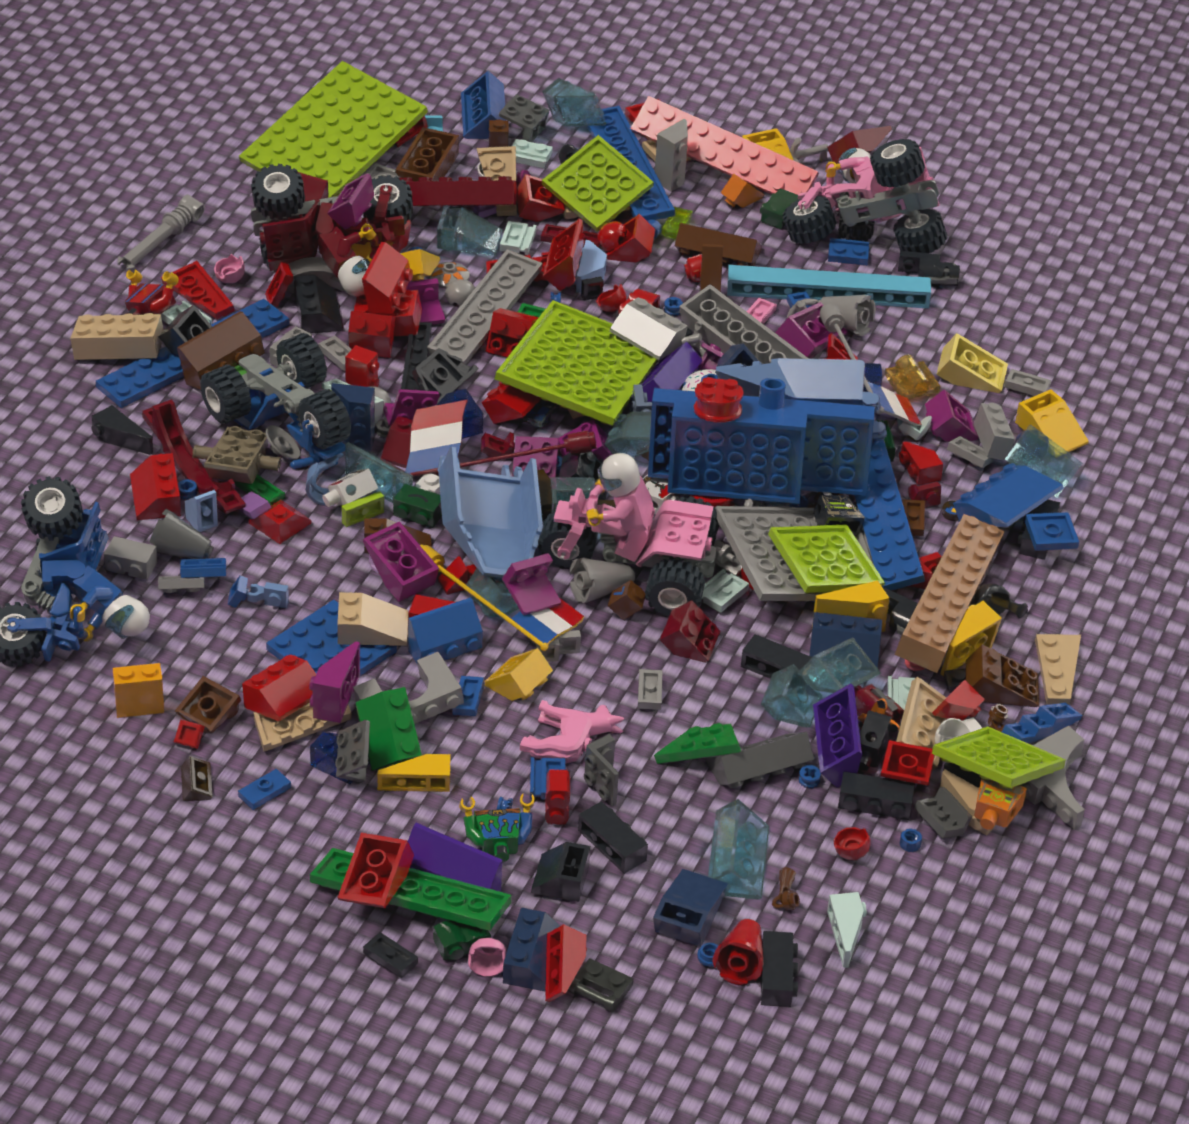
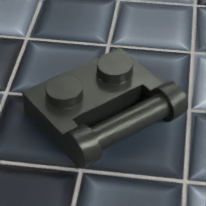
(603, 980)

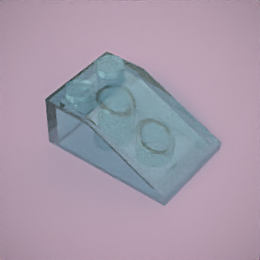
(630, 434)

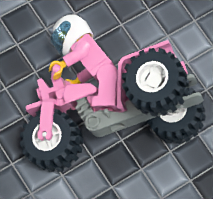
(877, 190)
(670, 543)

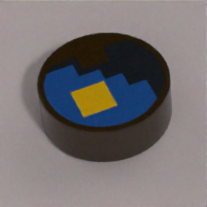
(949, 511)

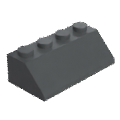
(761, 758)

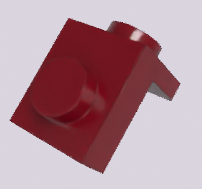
(496, 446)

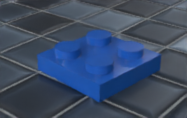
(1051, 531)

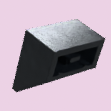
(581, 466)
(562, 871)

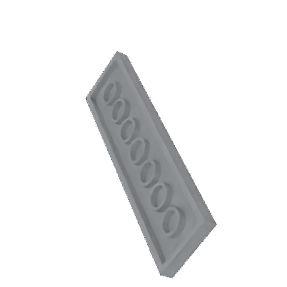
(498, 289)

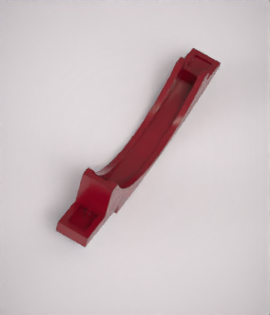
(167, 427)

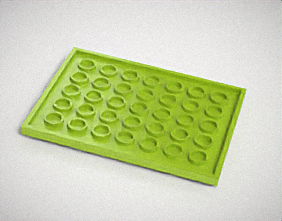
(337, 128)
(576, 364)

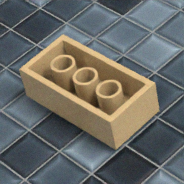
(117, 336)

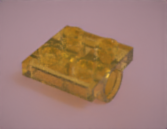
(911, 378)

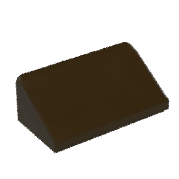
(196, 780)

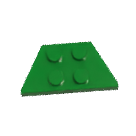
(700, 743)

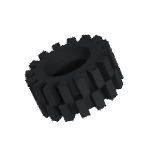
(857, 232)

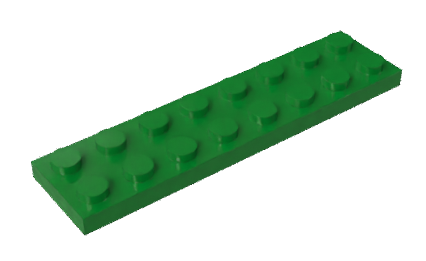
(426, 893)

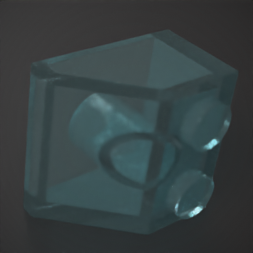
(494, 591)
(790, 697)

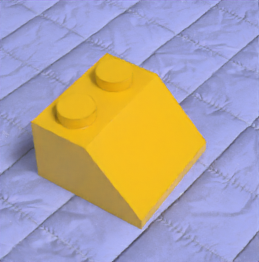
(520, 675)

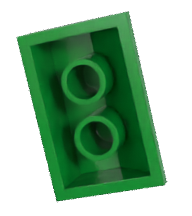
(391, 728)

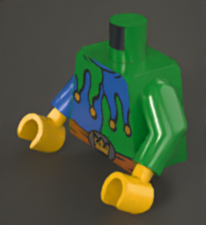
(498, 830)

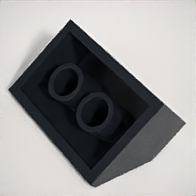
(316, 305)

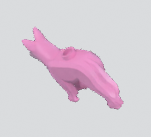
(575, 731)

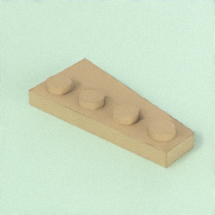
(499, 162)
(1057, 665)
(293, 727)

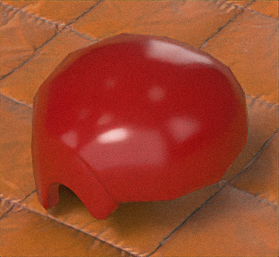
(609, 235)
(612, 299)
(852, 843)

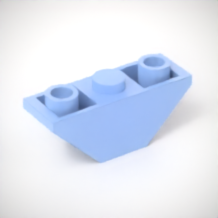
(591, 264)

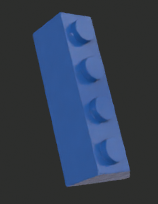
(480, 104)

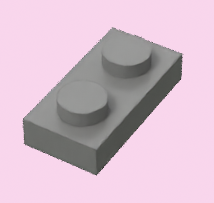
(335, 350)
(1027, 383)
(965, 449)
(172, 583)
(650, 689)

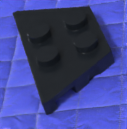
(442, 373)

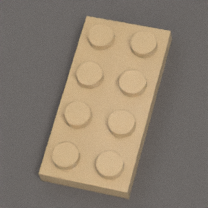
(918, 722)

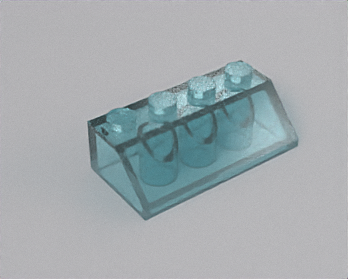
(739, 850)

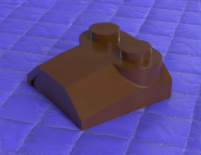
(209, 705)

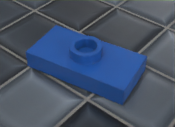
(264, 789)

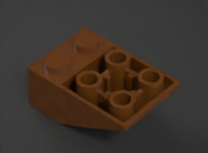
(1001, 678)

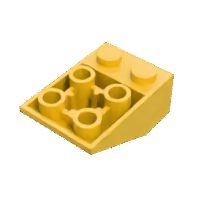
(771, 140)
(1052, 418)

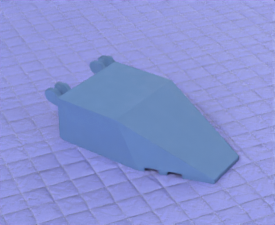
(810, 381)
(491, 514)

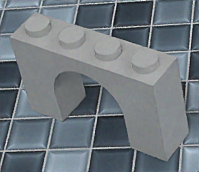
(441, 694)

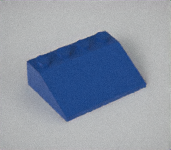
(1007, 495)

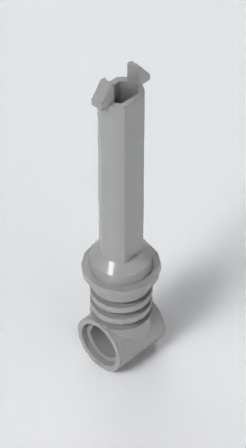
(172, 223)

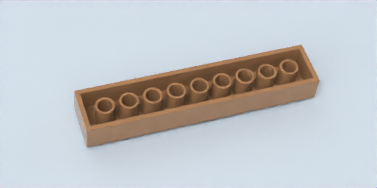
(949, 593)

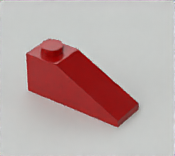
(563, 959)

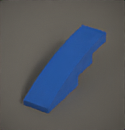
(1043, 723)

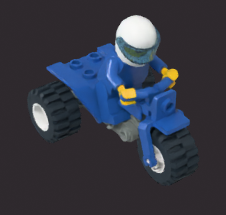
(64, 565)

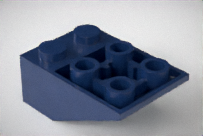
(689, 907)

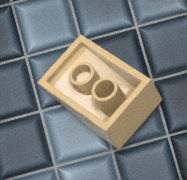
(370, 621)

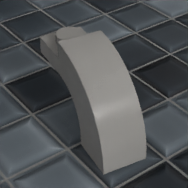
(313, 266)

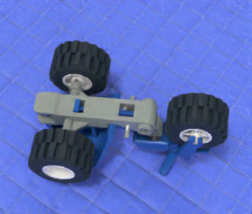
(268, 391)

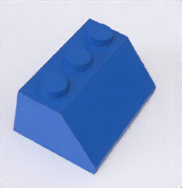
(445, 630)

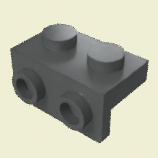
(944, 814)

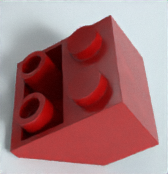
(507, 331)

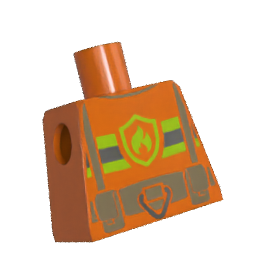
(998, 804)

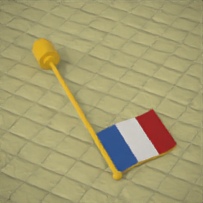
(539, 626)

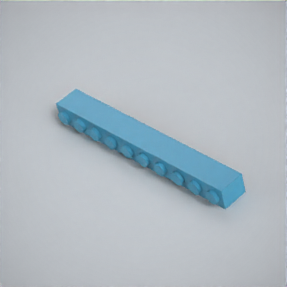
(779, 282)

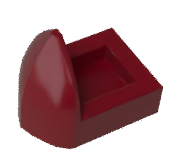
(929, 493)

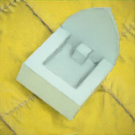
(914, 431)

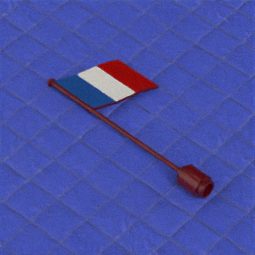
(440, 427)

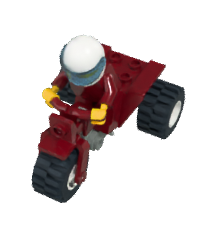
(298, 226)

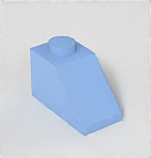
(202, 511)

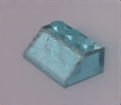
(1043, 456)
(386, 475)
(839, 667)

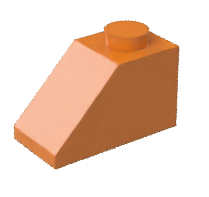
(740, 192)

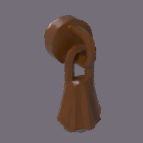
(999, 715)
(789, 899)

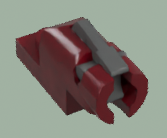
(867, 697)

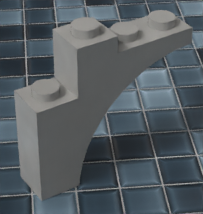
(1053, 787)

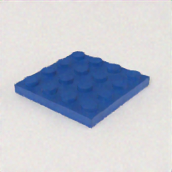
(317, 641)

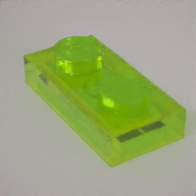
(672, 224)

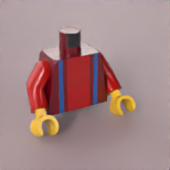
(150, 297)

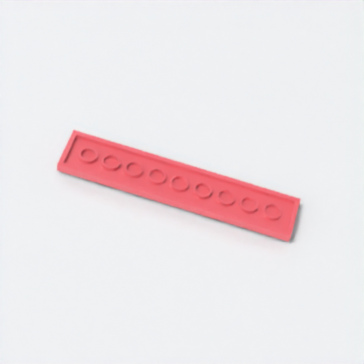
(726, 150)

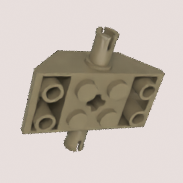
(237, 455)

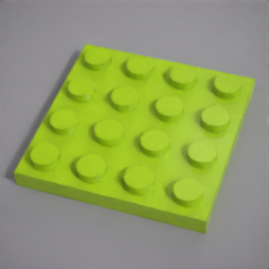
(597, 183)
(824, 557)
(998, 757)

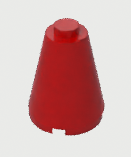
(740, 953)

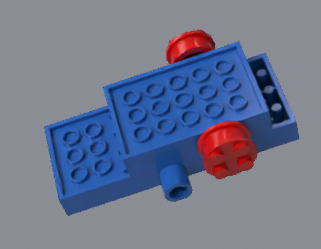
(757, 447)

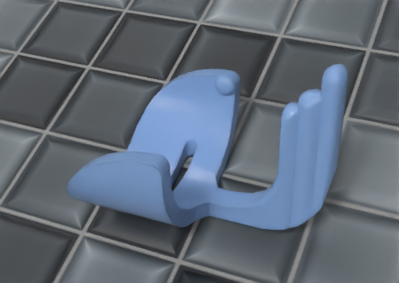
(313, 491)

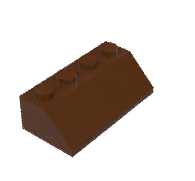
(429, 155)
(735, 248)
(218, 347)

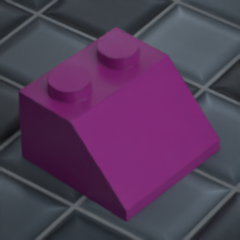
(353, 202)
(950, 418)

